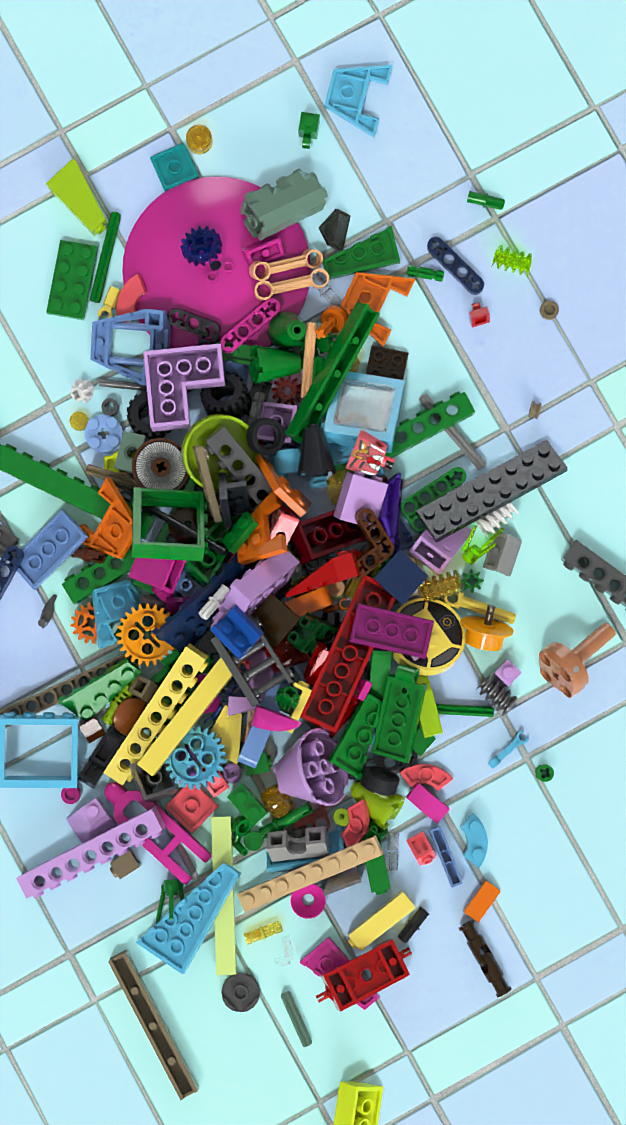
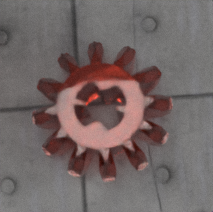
(281, 394)

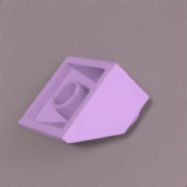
(91, 820)

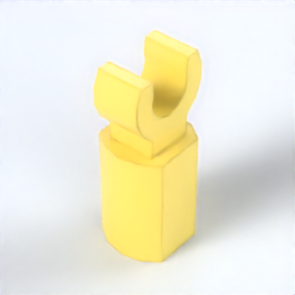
(109, 302)

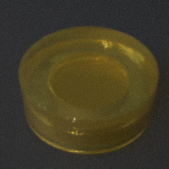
(78, 421)

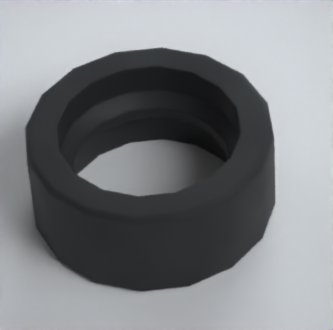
(279, 436)
(380, 780)

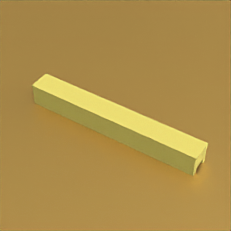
(186, 717)

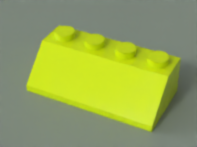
(358, 1103)

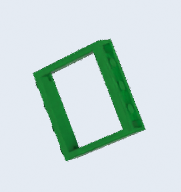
(173, 499)

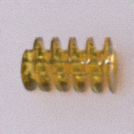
(440, 587)

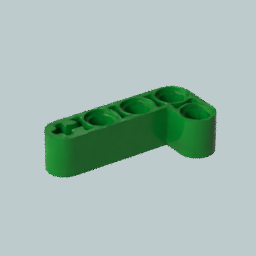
(434, 494)

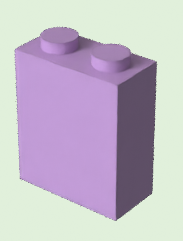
(360, 493)

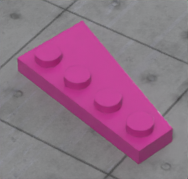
(327, 956)

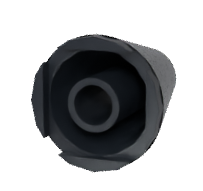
(315, 455)

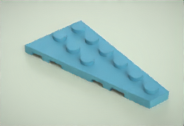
(180, 938)

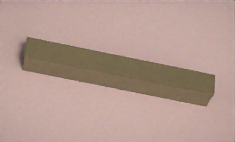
(153, 1024)

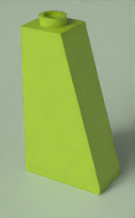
(77, 197)

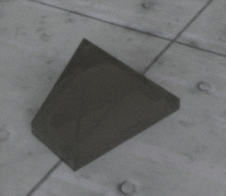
(335, 229)

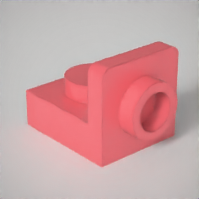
(219, 786)
(421, 849)

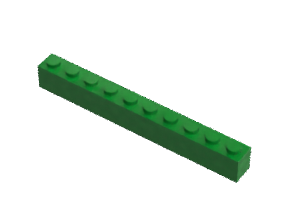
(61, 486)

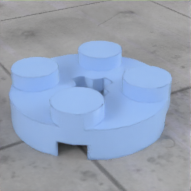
(95, 426)

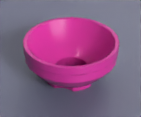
(312, 910)

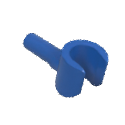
(213, 717)

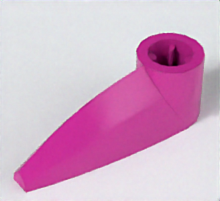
(272, 720)

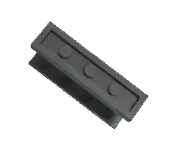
(243, 678)

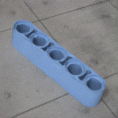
(258, 737)

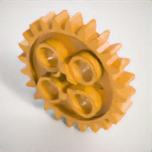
(134, 647)

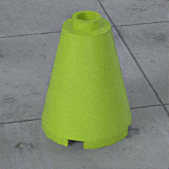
(380, 807)

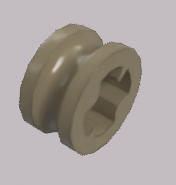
(534, 410)

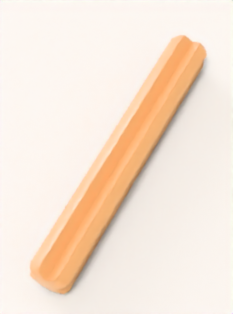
(309, 352)

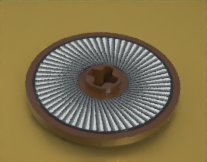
(153, 453)

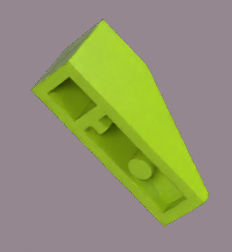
(429, 716)

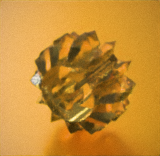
(275, 802)

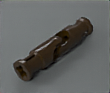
(486, 961)

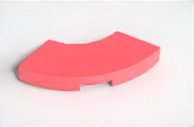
(130, 296)
(425, 774)
(358, 823)

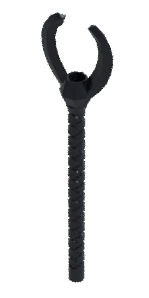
(175, 523)

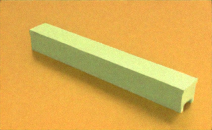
(225, 922)

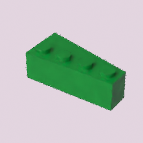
(204, 570)

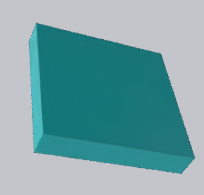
(174, 166)

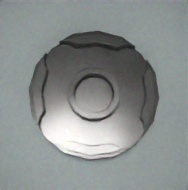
(240, 992)

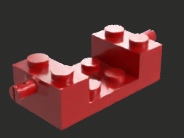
(345, 984)

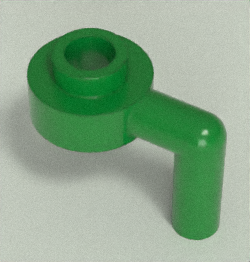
(241, 828)
(374, 830)

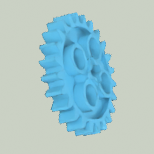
(209, 746)

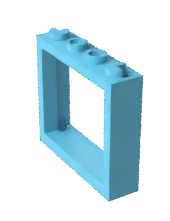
(47, 718)

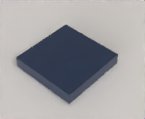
(400, 577)

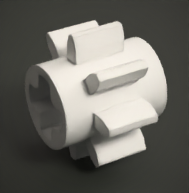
(82, 390)

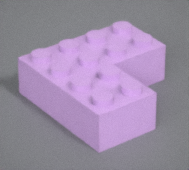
(172, 374)
(258, 584)

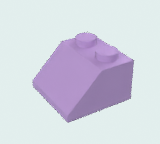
(282, 413)

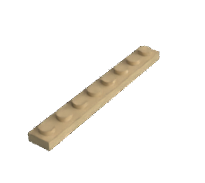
(310, 873)

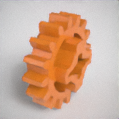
(82, 628)

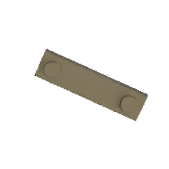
(201, 456)

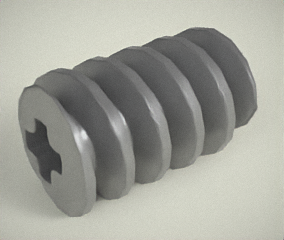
(497, 694)

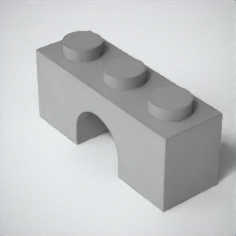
(284, 847)

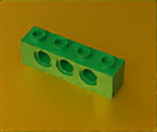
(112, 574)

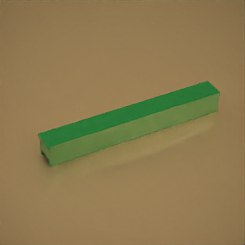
(333, 370)

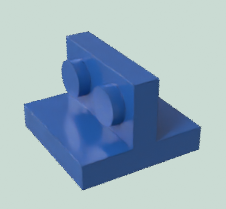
(237, 632)

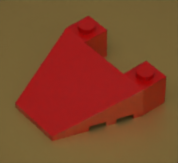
(334, 571)

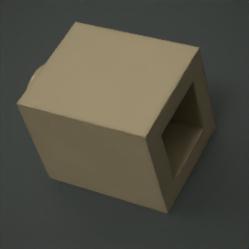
(143, 689)
(124, 865)

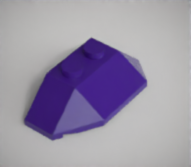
(390, 510)

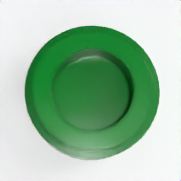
(253, 841)

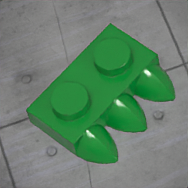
(240, 532)

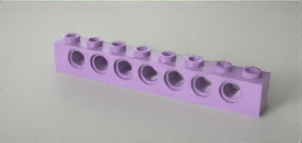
(29, 880)

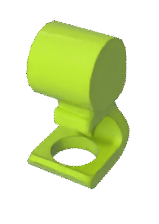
(341, 817)

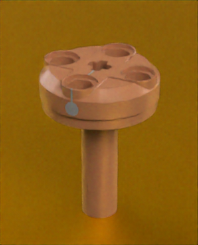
(565, 666)

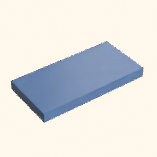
(50, 549)

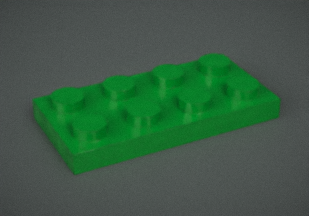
(72, 280)

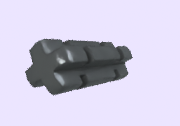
(256, 407)

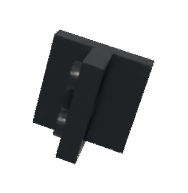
(233, 499)

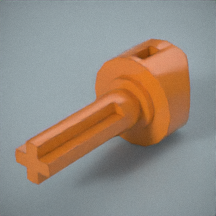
(332, 321)

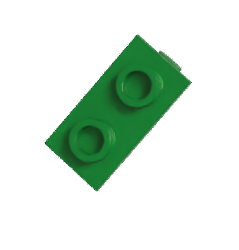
(324, 345)

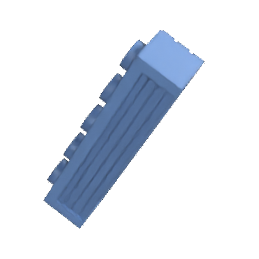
(446, 856)

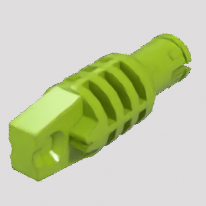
(114, 703)

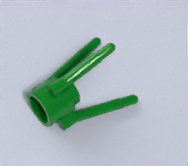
(171, 888)

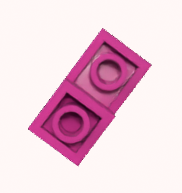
(427, 802)

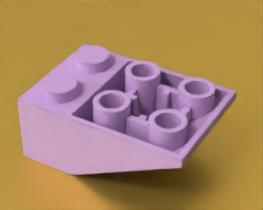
(438, 555)

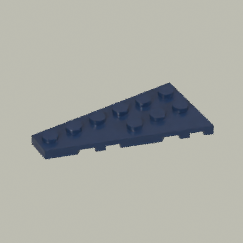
(187, 624)

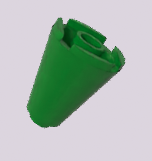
(286, 330)
(273, 364)

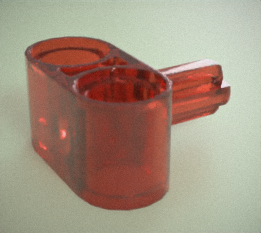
(312, 818)

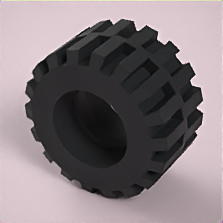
(235, 405)
(133, 417)

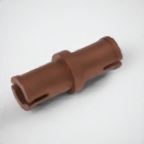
(88, 554)

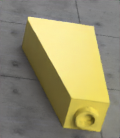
(380, 920)

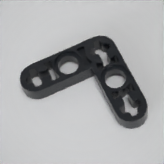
(202, 328)

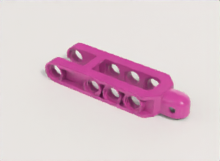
(121, 797)

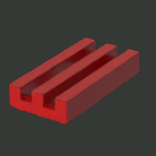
(315, 663)

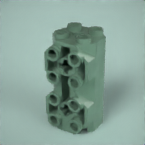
(285, 204)

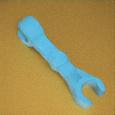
(507, 750)

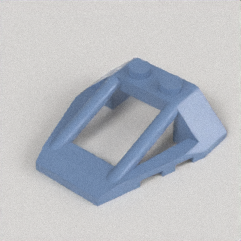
(101, 340)

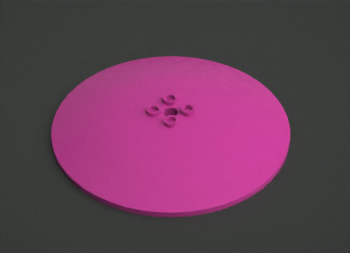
(215, 294)

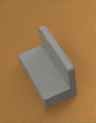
(503, 555)

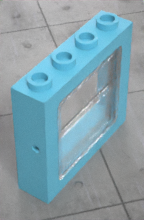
(367, 405)

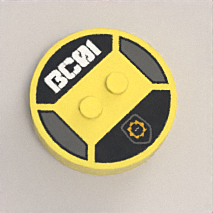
(446, 637)

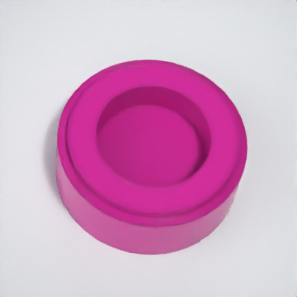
(70, 795)

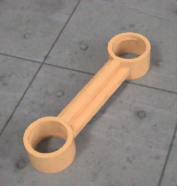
(286, 264)
(292, 284)

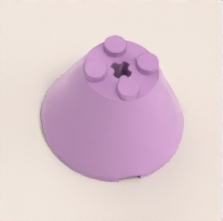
(308, 773)

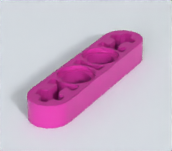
(251, 327)

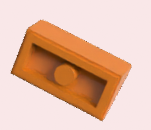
(481, 901)

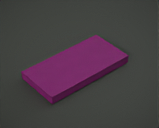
(391, 631)

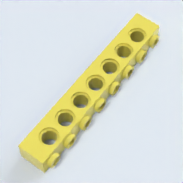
(197, 659)

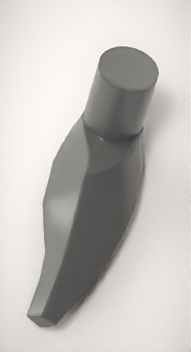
(47, 612)

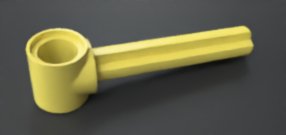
(480, 607)

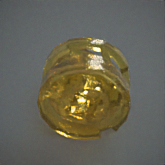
(199, 139)

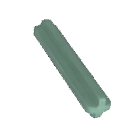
(296, 1019)

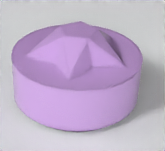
(232, 773)

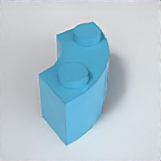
(476, 839)

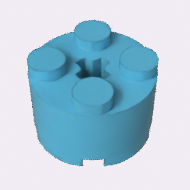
(285, 462)

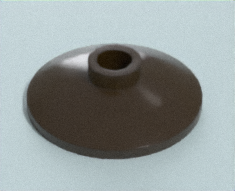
(183, 515)

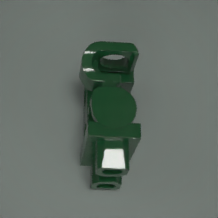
(309, 630)

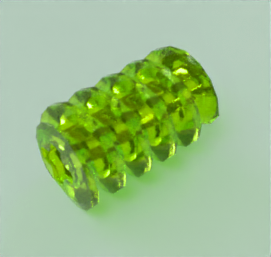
(512, 260)

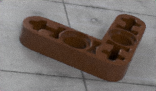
(375, 549)

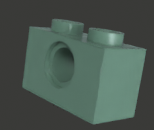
(128, 444)

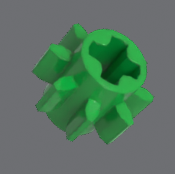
(468, 585)
(287, 698)

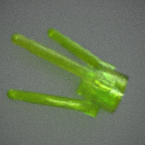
(473, 553)

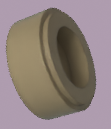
(549, 310)

